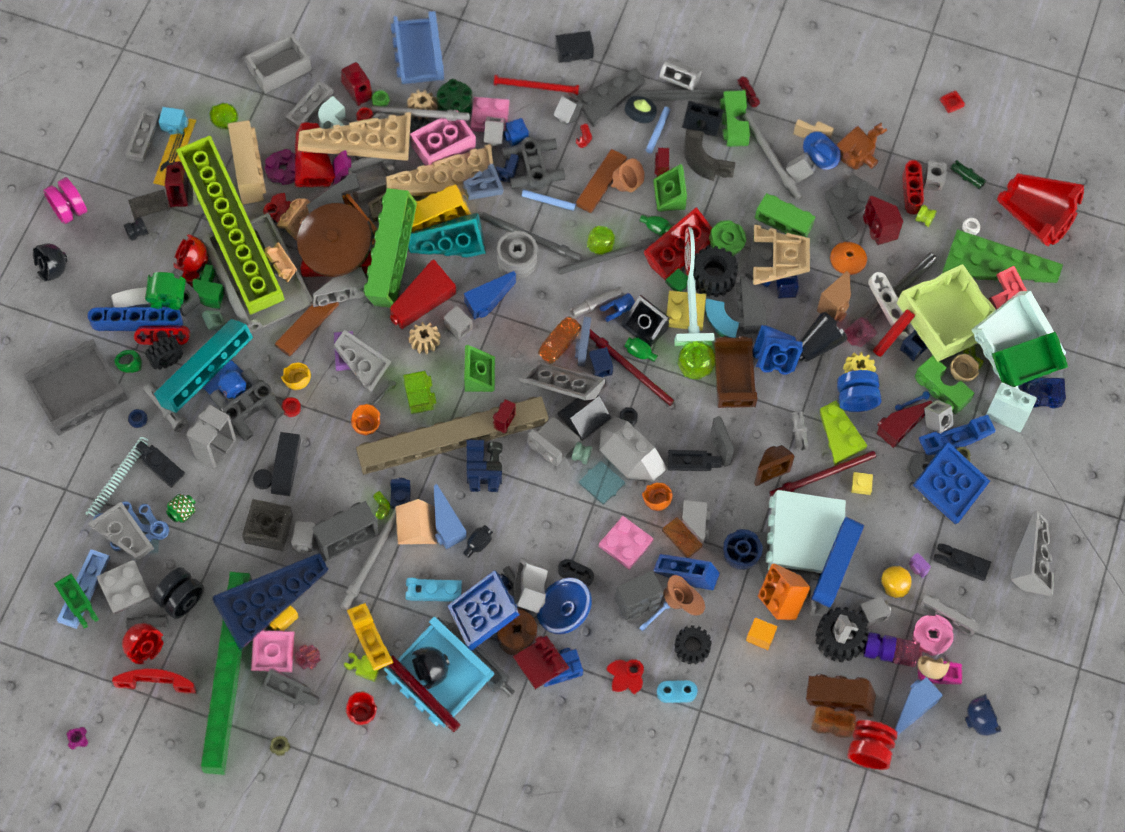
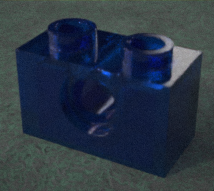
(1051, 386)

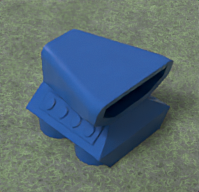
(776, 350)

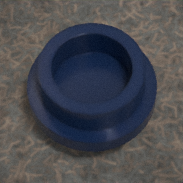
(137, 418)

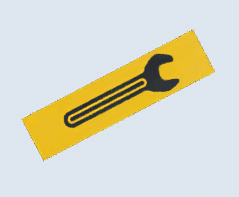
(170, 154)

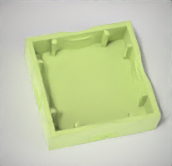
(946, 311)

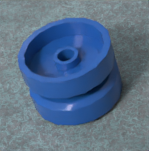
(859, 391)

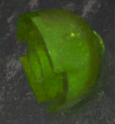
(696, 360)

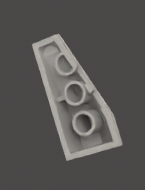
(1032, 560)

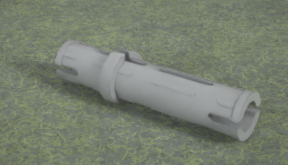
(590, 305)

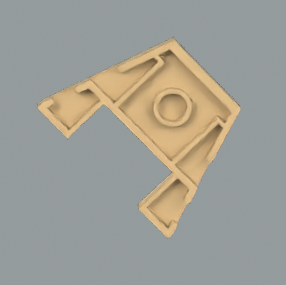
(790, 255)

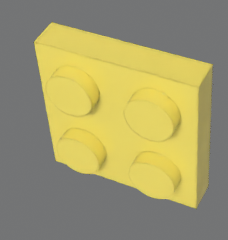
(679, 312)

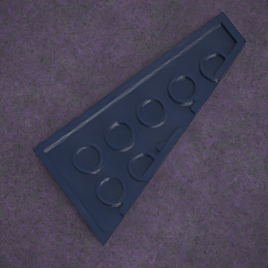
(259, 602)

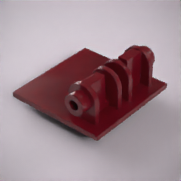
(541, 662)

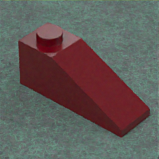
(900, 423)

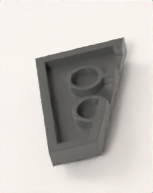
(760, 256)

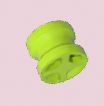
(926, 215)

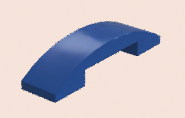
(959, 436)

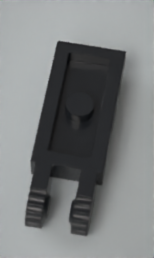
(963, 562)

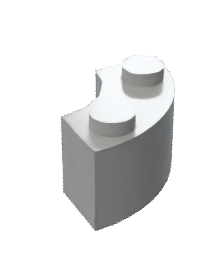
(529, 585)

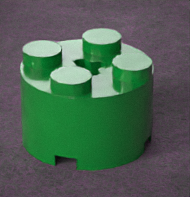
(165, 290)

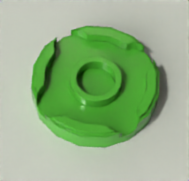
(729, 236)

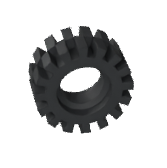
(164, 353)
(695, 633)

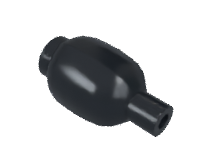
(478, 540)

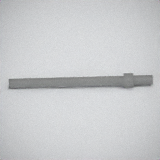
(450, 115)
(788, 182)
(353, 590)

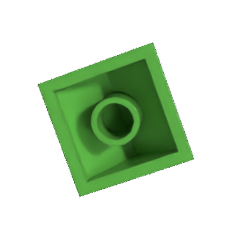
(671, 190)
(479, 370)

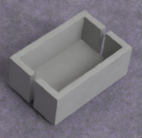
(278, 63)
(212, 429)

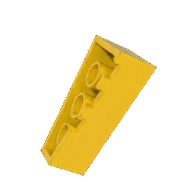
(440, 208)

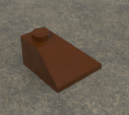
(773, 464)

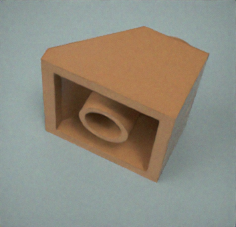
(836, 298)

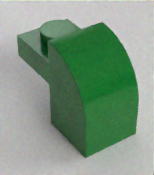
(209, 293)

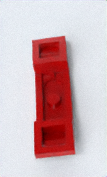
(130, 678)

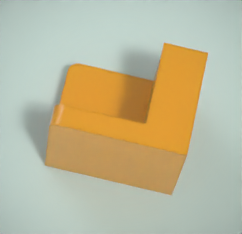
(761, 633)

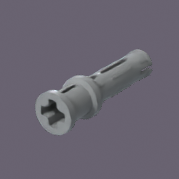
(168, 415)

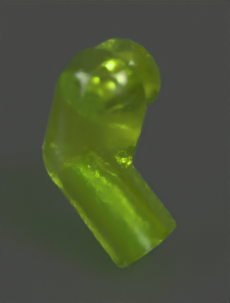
(972, 352)
(383, 507)

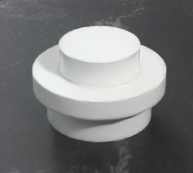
(971, 226)

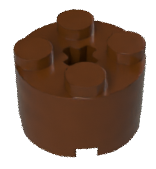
(515, 643)

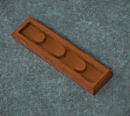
(600, 181)
(304, 327)

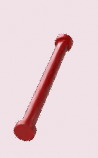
(536, 85)

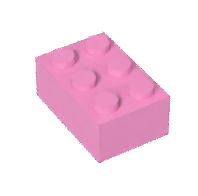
(442, 140)

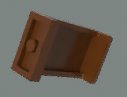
(734, 372)

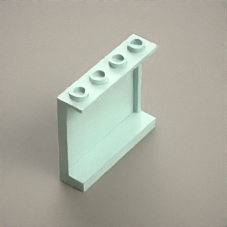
(1010, 325)
(802, 530)

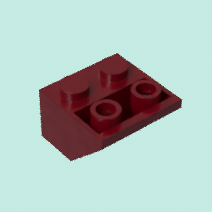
(882, 220)

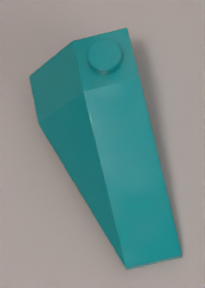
(454, 237)

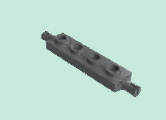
(500, 678)

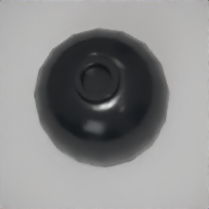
(50, 261)
(430, 666)

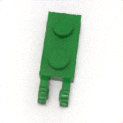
(75, 598)

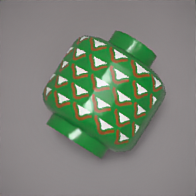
(180, 508)

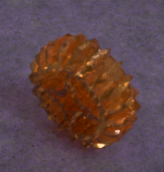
(559, 339)

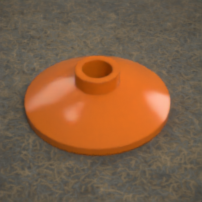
(844, 263)

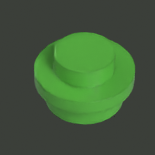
(380, 98)

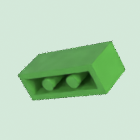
(784, 216)

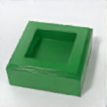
(677, 281)

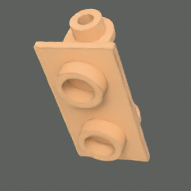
(281, 261)

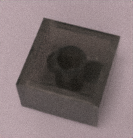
(267, 525)

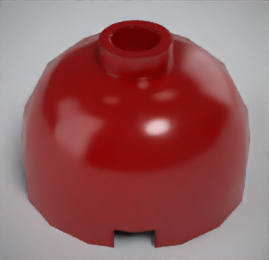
(191, 254)
(142, 642)

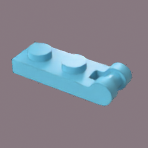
(433, 590)

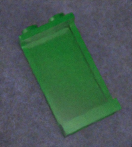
(1030, 360)

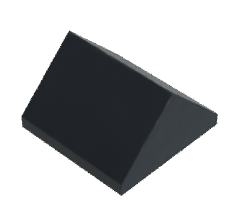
(646, 321)
(585, 416)

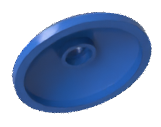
(560, 599)

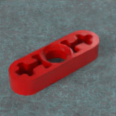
(148, 330)

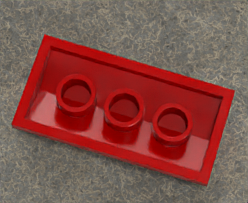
(668, 251)

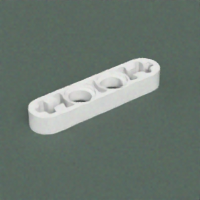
(887, 307)

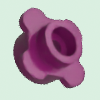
(72, 734)

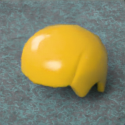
(296, 376)
(896, 581)

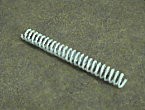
(116, 479)

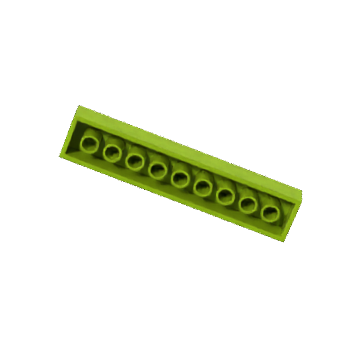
(230, 225)

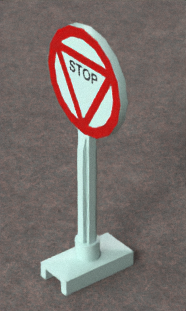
(693, 329)

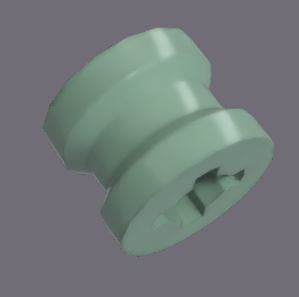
(581, 453)

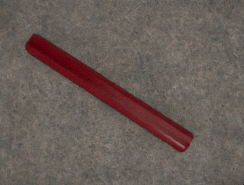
(424, 695)

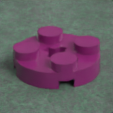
(274, 162)

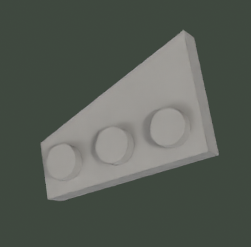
(362, 360)

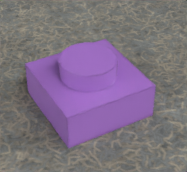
(919, 565)

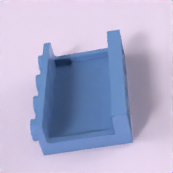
(418, 50)

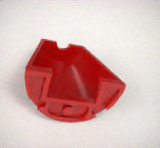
(1042, 205)

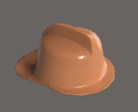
(628, 176)
(683, 596)

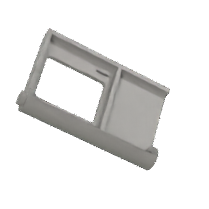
(295, 291)

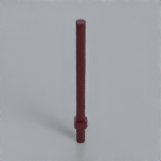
(602, 343)
(790, 487)

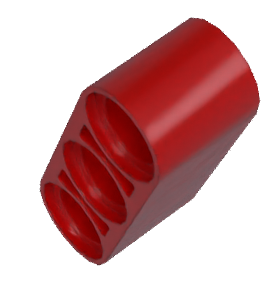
(913, 180)

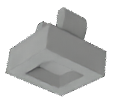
(843, 628)

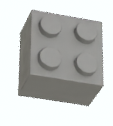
(123, 587)

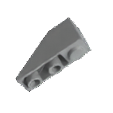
(341, 289)

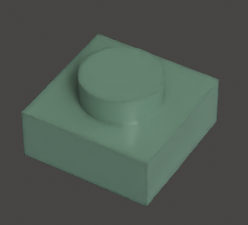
(213, 320)

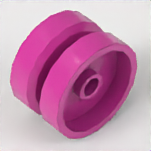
(66, 199)

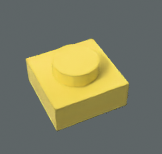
(862, 483)

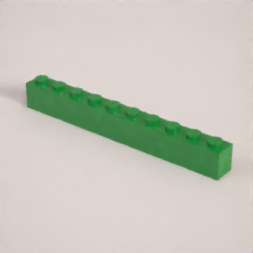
(223, 694)

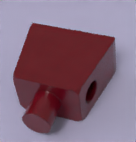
(352, 79)
(175, 177)

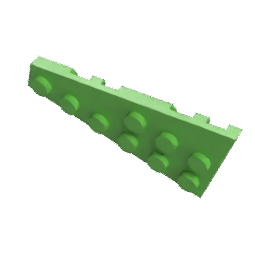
(987, 258)

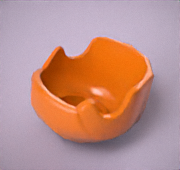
(365, 419)
(657, 496)

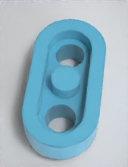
(677, 692)

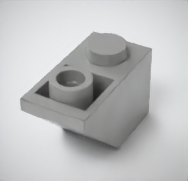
(695, 517)

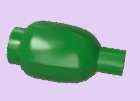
(656, 224)
(639, 349)

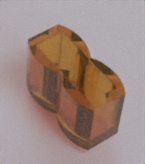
(829, 721)

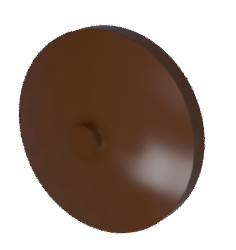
(334, 239)

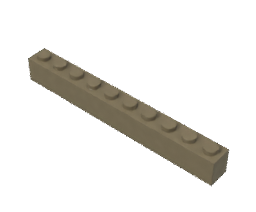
(446, 436)

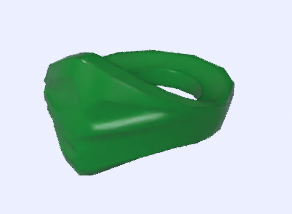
(132, 367)

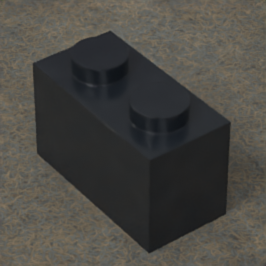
(574, 46)

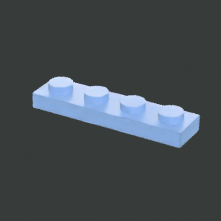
(87, 580)

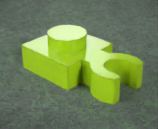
(363, 667)

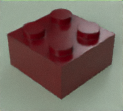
(661, 161)
(504, 416)

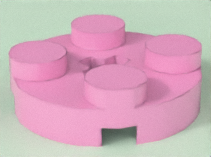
(944, 633)

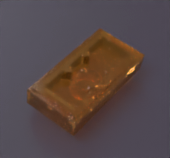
(682, 537)

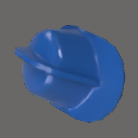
(822, 150)

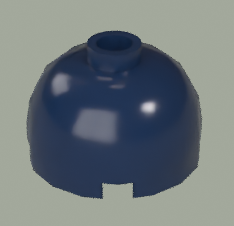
(742, 549)
(982, 716)

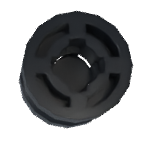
(136, 229)

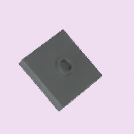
(722, 441)

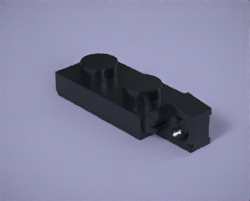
(692, 460)
(160, 464)

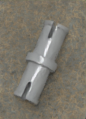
(799, 430)

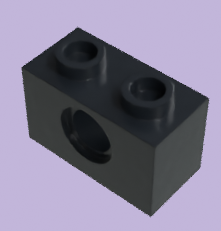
(702, 118)

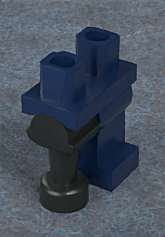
(483, 471)

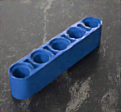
(127, 314)
(837, 562)

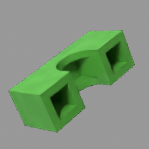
(735, 132)
(930, 376)

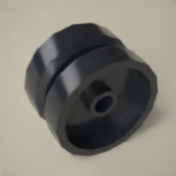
(178, 593)

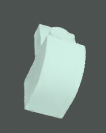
(331, 113)

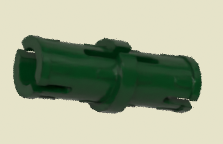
(968, 174)

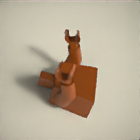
(859, 148)

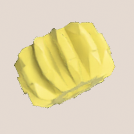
(855, 361)

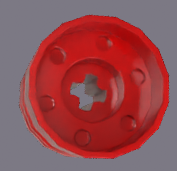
(872, 745)

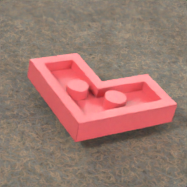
(1011, 285)

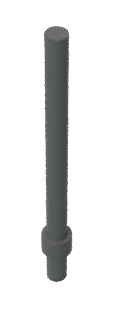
(644, 244)
(562, 250)

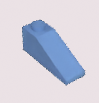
(448, 526)
(919, 701)

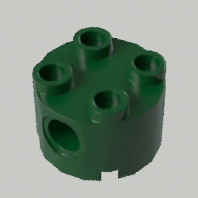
(455, 96)

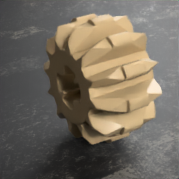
(423, 101)
(431, 335)

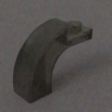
(701, 162)

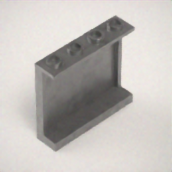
(75, 387)

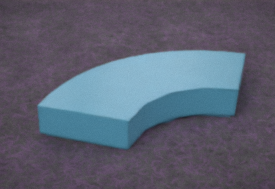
(719, 319)

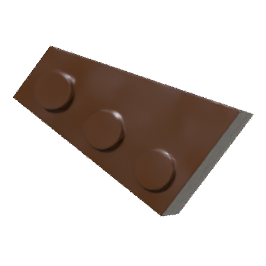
(841, 693)

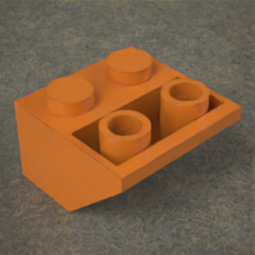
(783, 592)

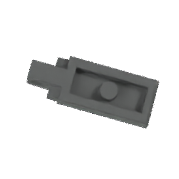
(289, 688)

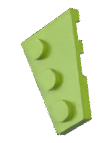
(841, 433)

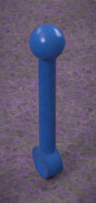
(925, 395)

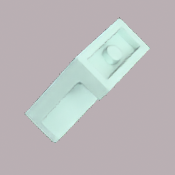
(1011, 407)

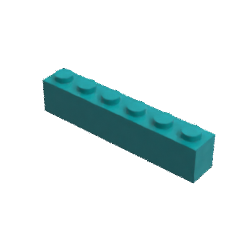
(203, 365)

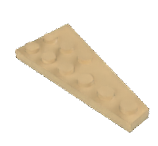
(365, 138)
(442, 173)

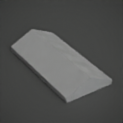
(563, 380)

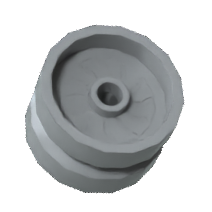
(517, 253)

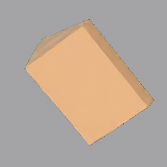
(416, 523)

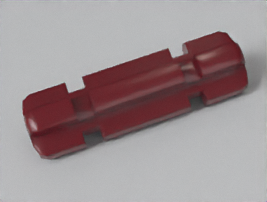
(750, 93)

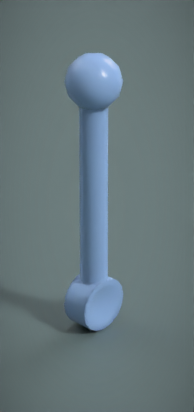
(644, 625)

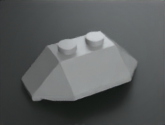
(630, 451)

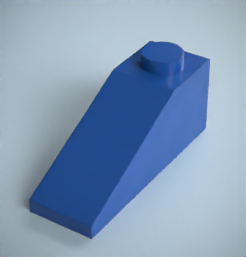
(486, 297)
(696, 572)

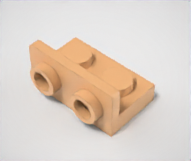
(294, 217)

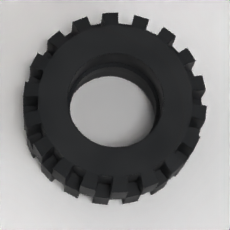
(719, 259)
(829, 643)

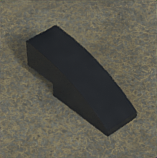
(285, 463)

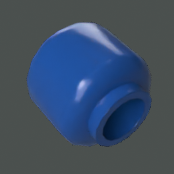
(232, 384)

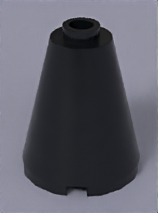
(821, 337)

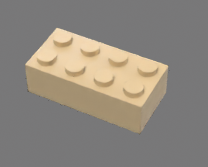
(247, 162)

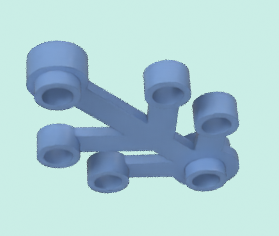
(149, 529)

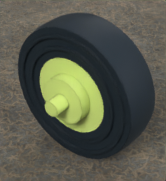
(640, 109)

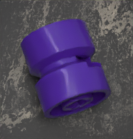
(880, 647)

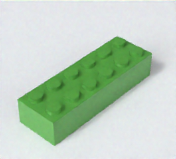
(390, 248)

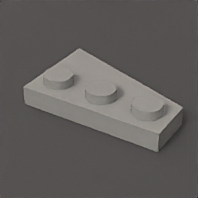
(122, 530)

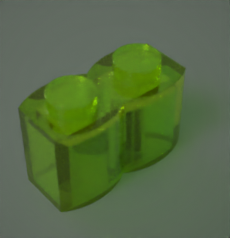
(418, 392)

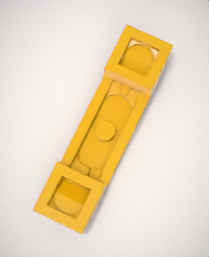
(369, 637)

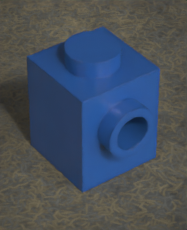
(515, 132)

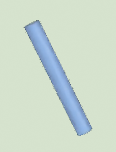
(657, 131)
(549, 200)

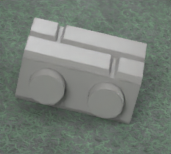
(680, 73)

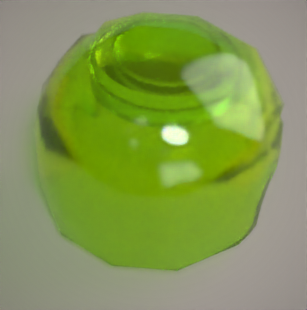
(222, 115)
(601, 240)

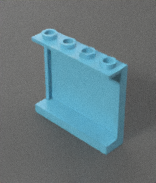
(464, 676)

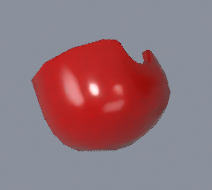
(361, 708)

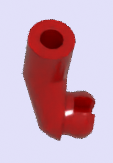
(586, 136)

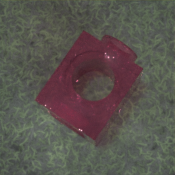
(868, 332)
(907, 652)

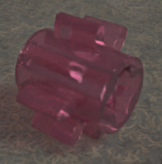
(307, 656)

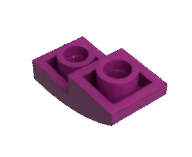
(340, 166)

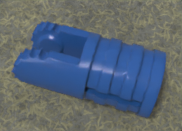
(620, 306)

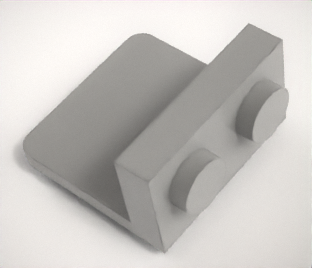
(553, 441)

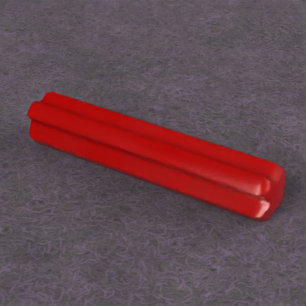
(893, 332)

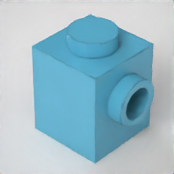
(173, 120)

